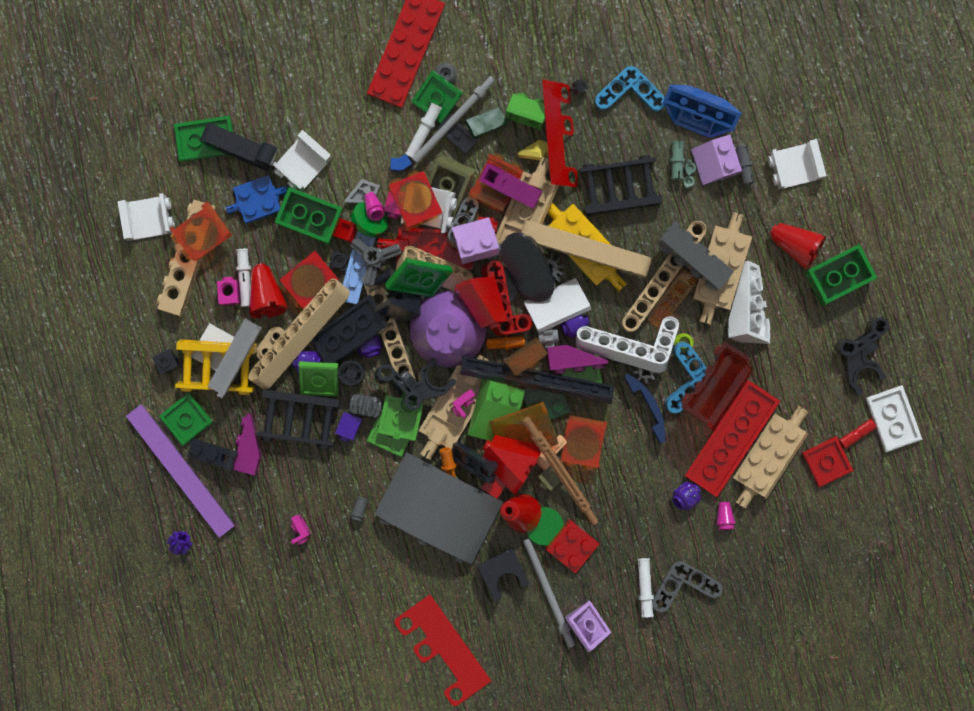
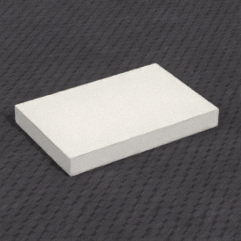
(563, 305)
(893, 418)

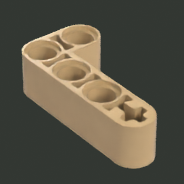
(458, 275)

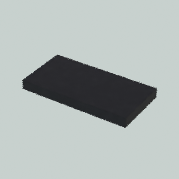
(350, 331)

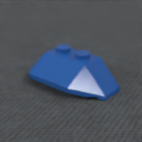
(700, 111)

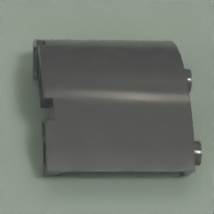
(438, 509)

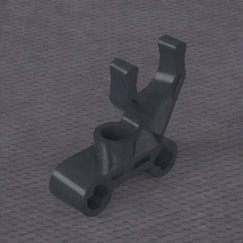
(858, 349)
(409, 388)

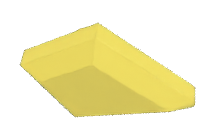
(535, 150)

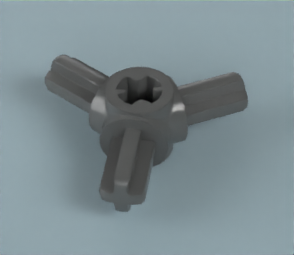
(371, 265)

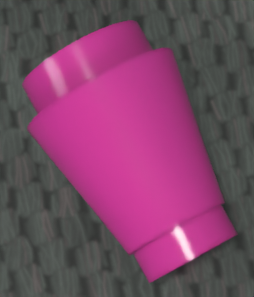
(374, 208)
(725, 517)

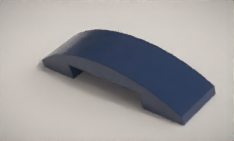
(659, 428)

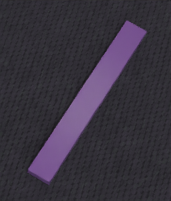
(180, 470)

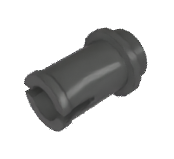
(359, 508)

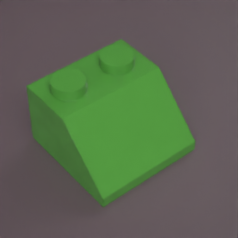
(526, 111)

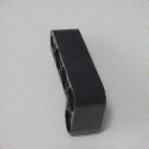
(239, 147)

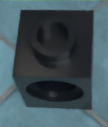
(166, 362)

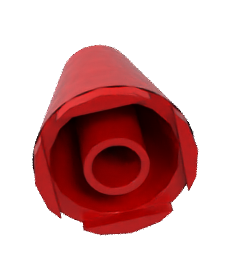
(798, 243)
(265, 294)
(521, 512)

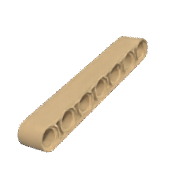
(587, 248)
(659, 285)
(299, 334)
(397, 342)

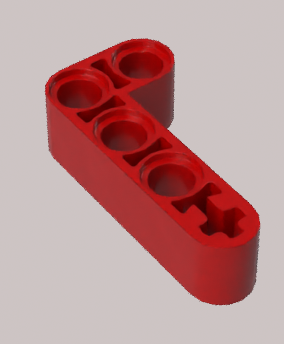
(512, 324)

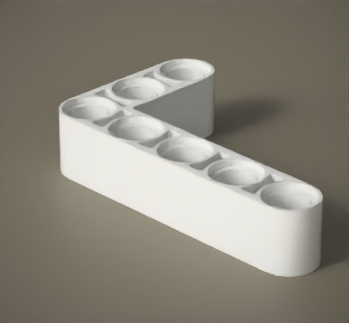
(631, 347)

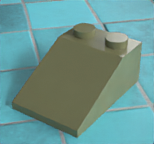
(452, 177)

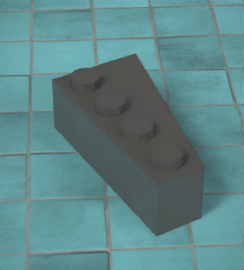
(694, 257)

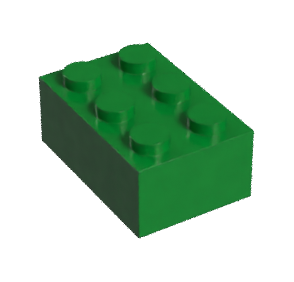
(309, 216)
(840, 275)

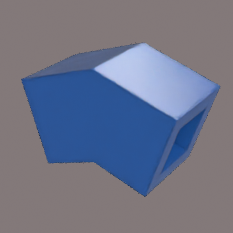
(400, 164)

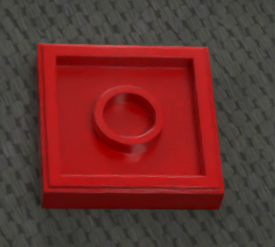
(827, 461)

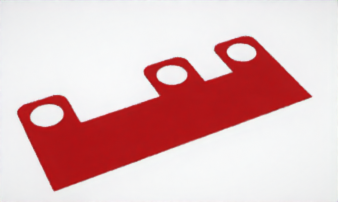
(555, 131)
(447, 642)

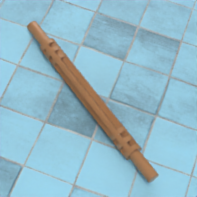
(559, 469)

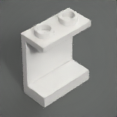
(302, 162)
(797, 165)
(447, 204)
(145, 217)

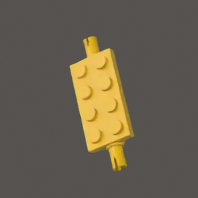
(576, 223)

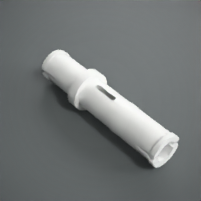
(424, 129)
(244, 276)
(645, 587)

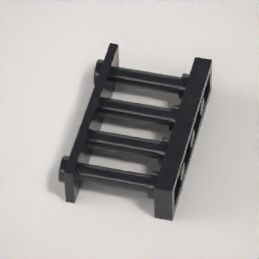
(613, 204)
(291, 402)

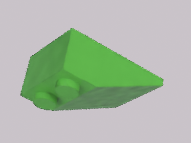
(492, 403)

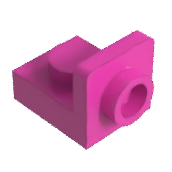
(465, 400)
(300, 526)

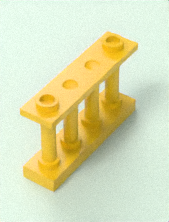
(207, 348)

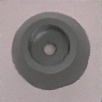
(449, 69)

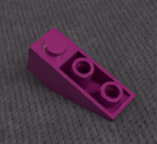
(510, 185)
(568, 357)
(248, 448)

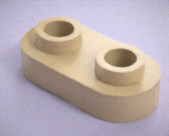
(268, 340)

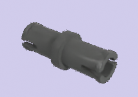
(746, 165)

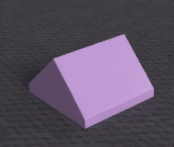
(588, 625)

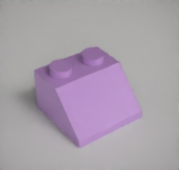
(716, 160)
(475, 240)

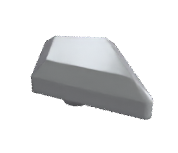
(360, 190)

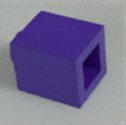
(348, 427)

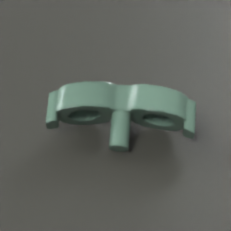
(689, 169)

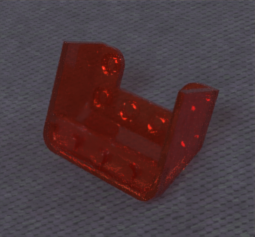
(719, 386)

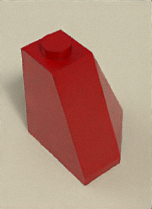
(482, 301)
(514, 459)

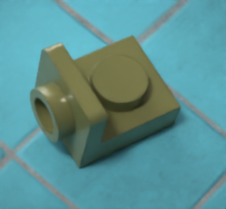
(548, 479)

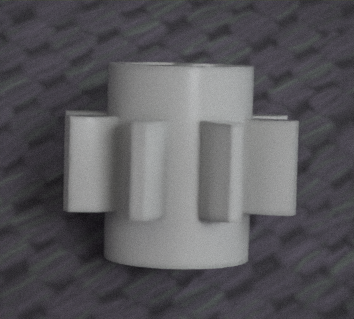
(548, 337)
(639, 372)

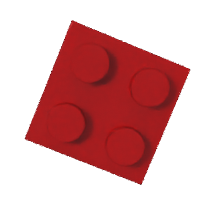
(572, 546)

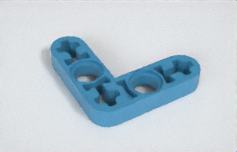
(633, 84)
(695, 375)

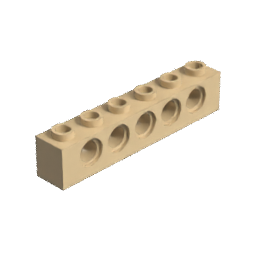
(190, 269)

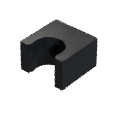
(400, 305)
(498, 565)

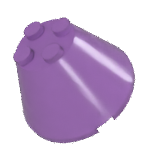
(446, 330)

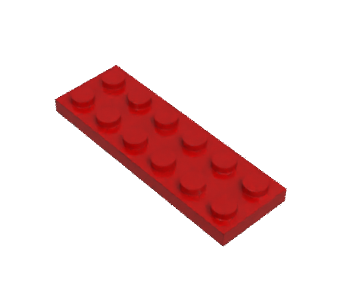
(405, 51)
(732, 438)

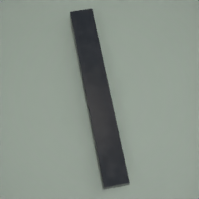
(537, 380)

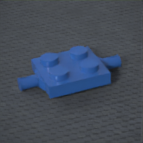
(257, 199)

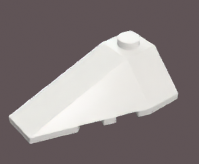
(747, 314)

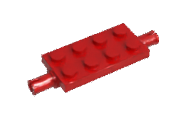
(427, 240)

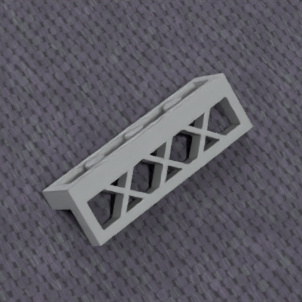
(234, 357)

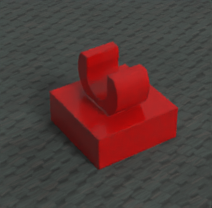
(345, 230)

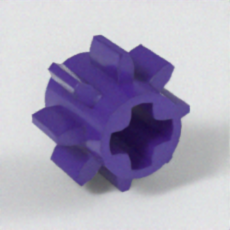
(179, 543)

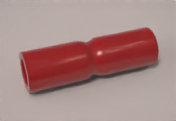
(855, 435)

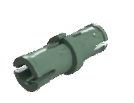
(677, 160)

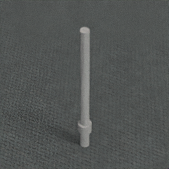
(478, 93)
(563, 627)

